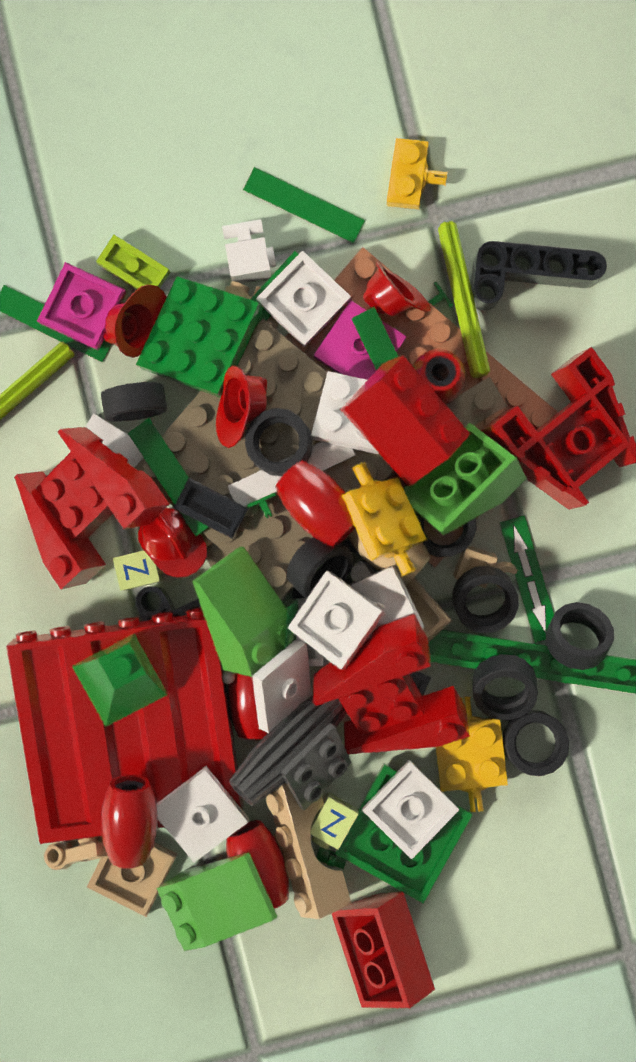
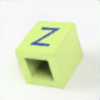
(136, 571)
(333, 822)

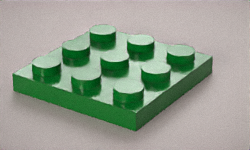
(199, 335)
(380, 856)

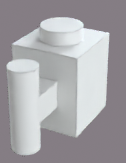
(248, 258)

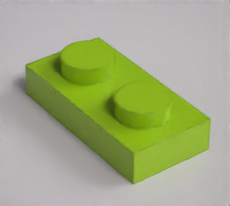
(131, 264)

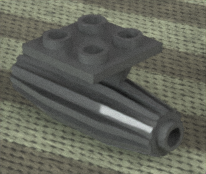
(299, 752)

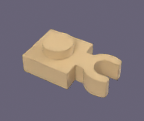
(475, 557)

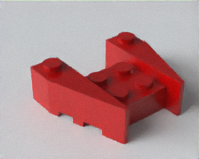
(574, 440)
(79, 499)
(383, 698)

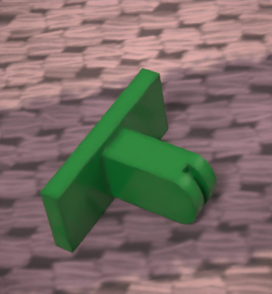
(439, 297)
(264, 504)
(330, 858)

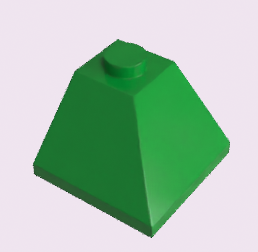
(119, 680)

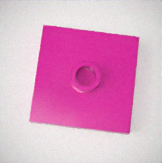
(80, 305)
(344, 349)

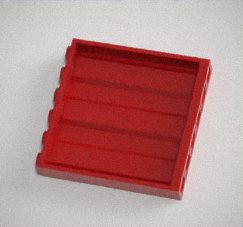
(167, 742)

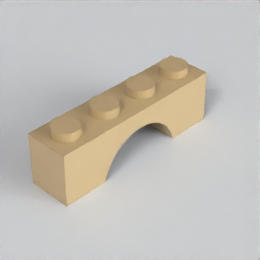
(315, 887)

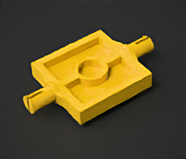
(384, 518)
(475, 760)

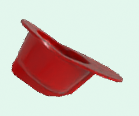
(392, 293)
(131, 322)
(239, 404)
(173, 544)

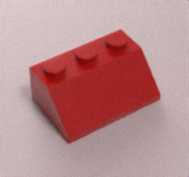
(405, 420)
(383, 951)

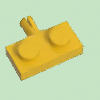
(411, 174)

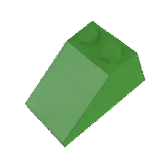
(466, 483)
(242, 613)
(216, 901)

